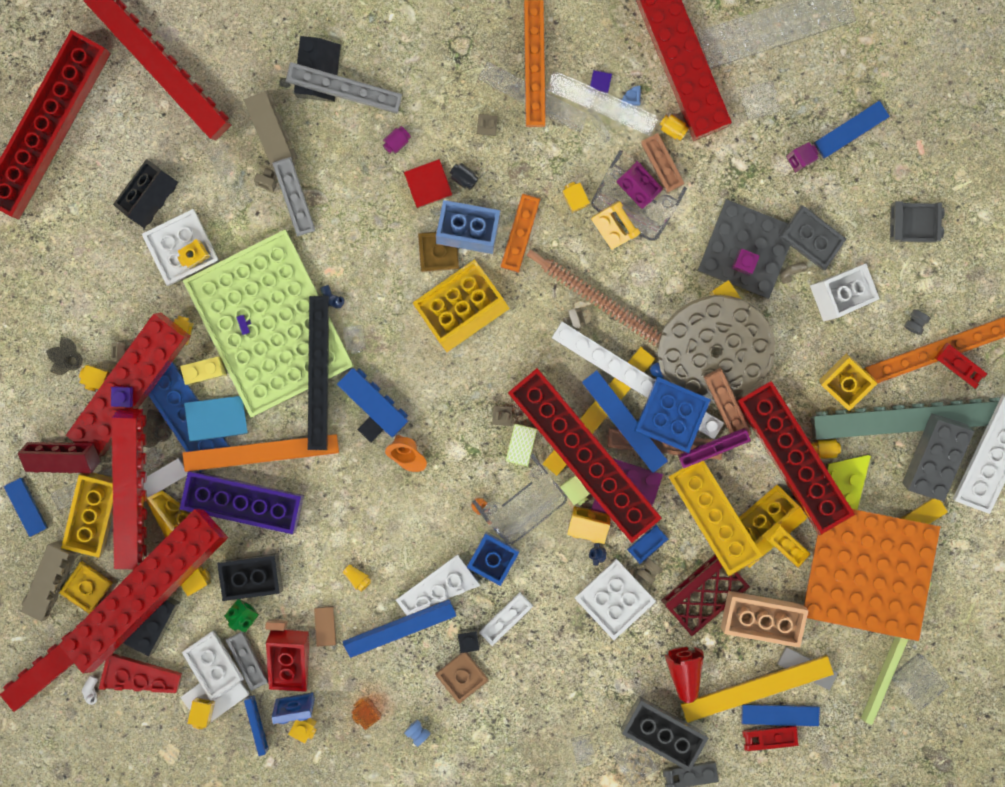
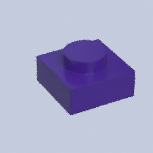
(243, 324)
(121, 396)

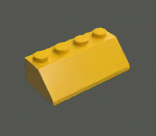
(765, 513)

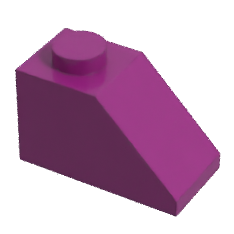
(802, 156)

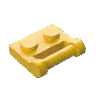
(611, 229)

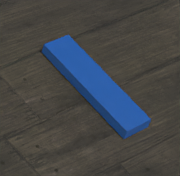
(851, 129)
(780, 715)

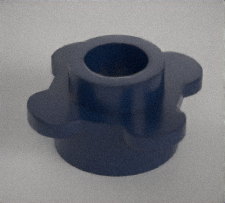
(597, 554)

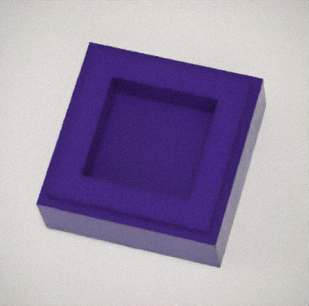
(601, 81)

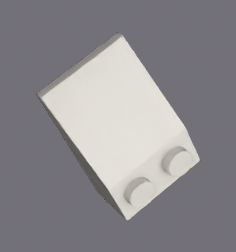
(844, 292)

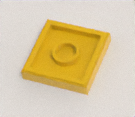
(86, 587)

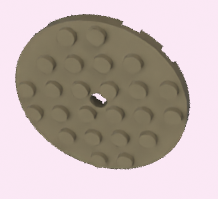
(717, 322)

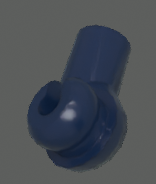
(334, 301)

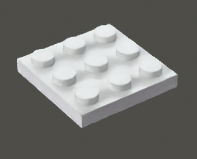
(172, 236)
(615, 599)

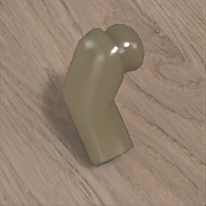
(792, 269)

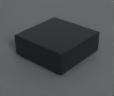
(370, 429)

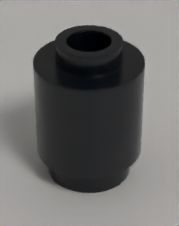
(464, 176)

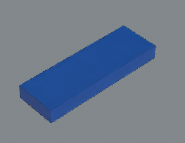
(25, 507)
(256, 725)

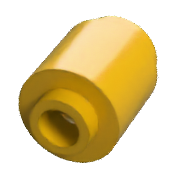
(674, 127)
(827, 448)

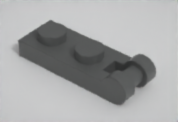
(700, 774)

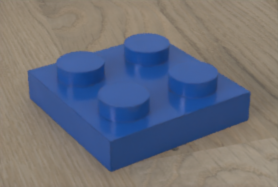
(293, 708)

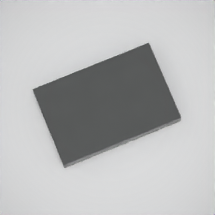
(812, 237)

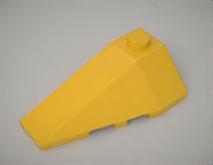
(166, 511)

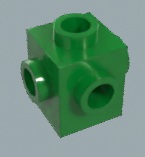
(241, 615)

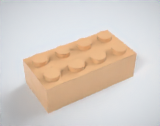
(764, 619)

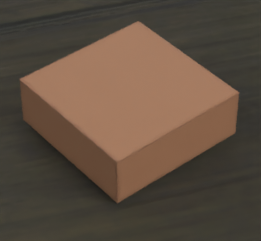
(278, 625)

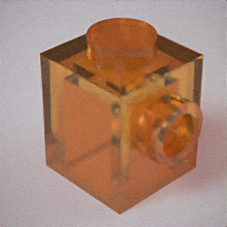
(365, 713)

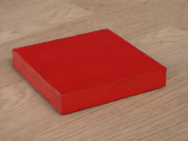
(428, 183)

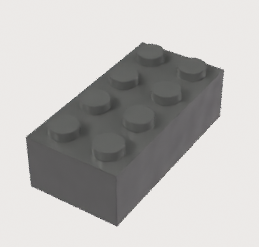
(938, 457)
(664, 733)

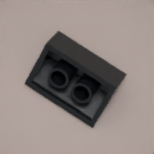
(319, 55)
(145, 193)

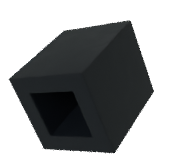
(468, 640)

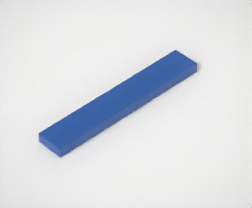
(624, 421)
(399, 628)

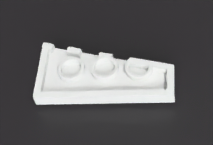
(440, 585)

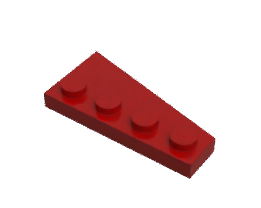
(135, 675)

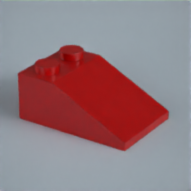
(288, 660)

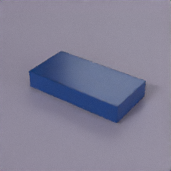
(647, 544)

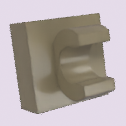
(487, 125)
(266, 180)
(576, 318)
(118, 351)
(502, 415)

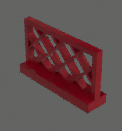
(692, 584)

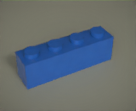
(373, 402)

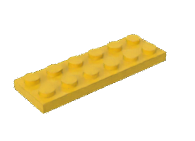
(715, 517)

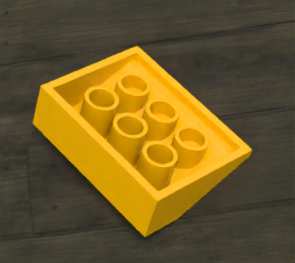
(460, 305)

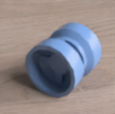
(417, 733)

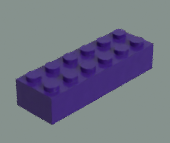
(242, 502)

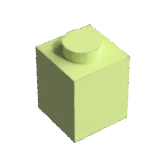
(575, 490)

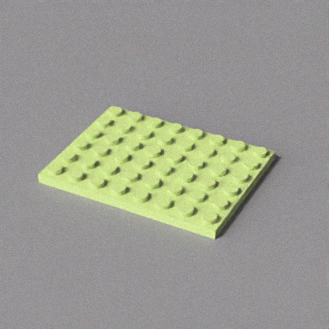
(274, 293)

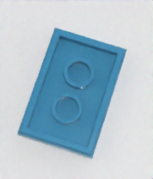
(215, 418)

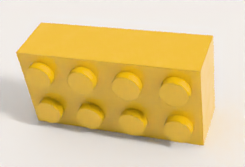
(90, 515)

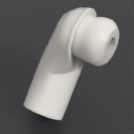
(89, 691)

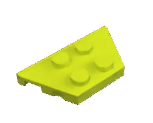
(850, 477)

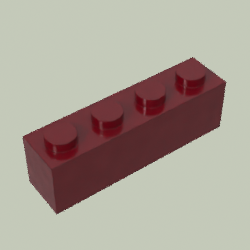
(59, 457)

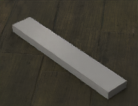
(343, 88)

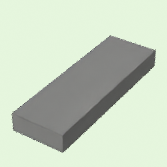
(791, 658)
(247, 660)

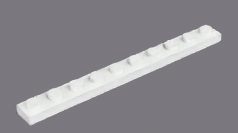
(619, 369)

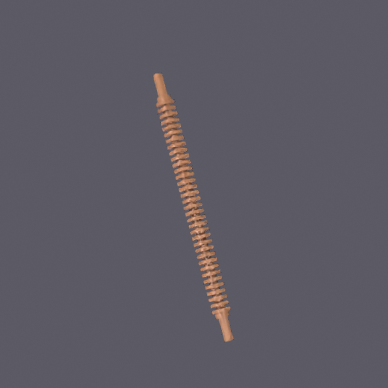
(548, 265)

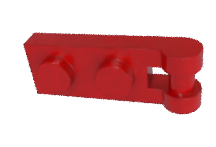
(960, 365)
(770, 738)

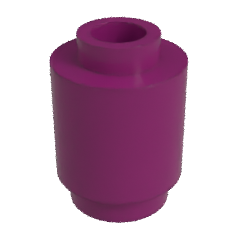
(396, 140)

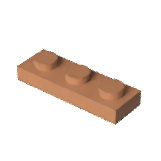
(662, 163)

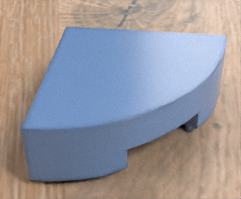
(633, 96)

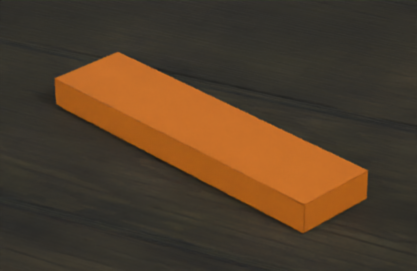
(520, 233)

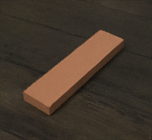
(725, 401)

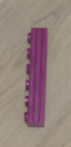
(714, 448)

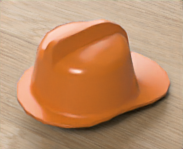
(405, 453)

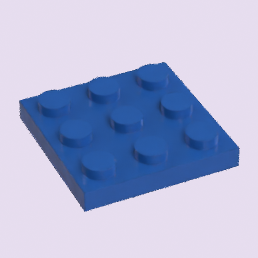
(672, 414)

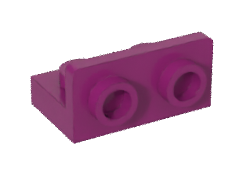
(639, 185)

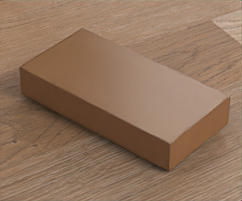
(325, 626)

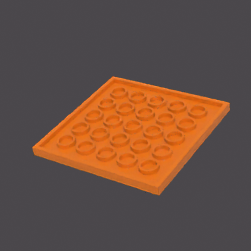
(873, 574)

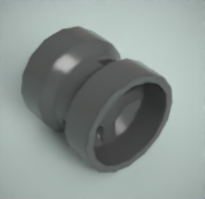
(917, 321)

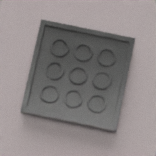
(747, 230)

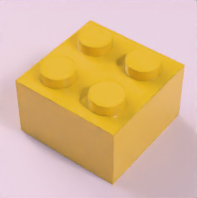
(847, 382)

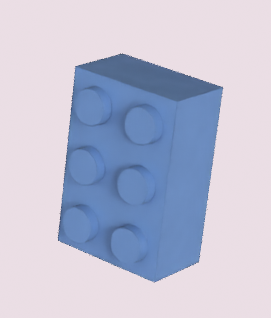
(467, 227)

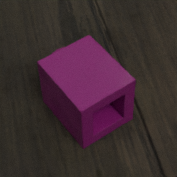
(745, 262)

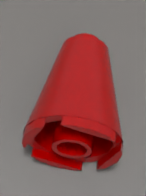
(686, 671)

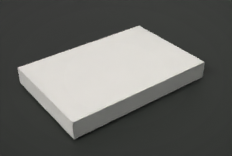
(212, 665)
(222, 703)

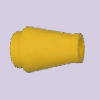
(357, 578)

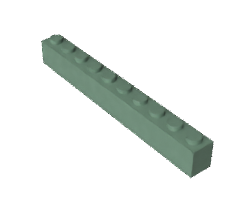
(899, 418)

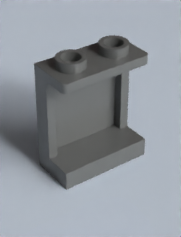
(916, 222)

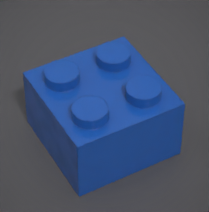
(493, 558)

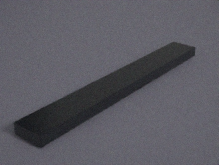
(318, 372)

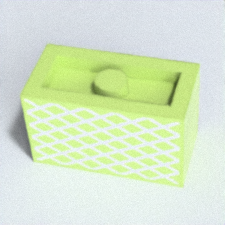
(521, 444)

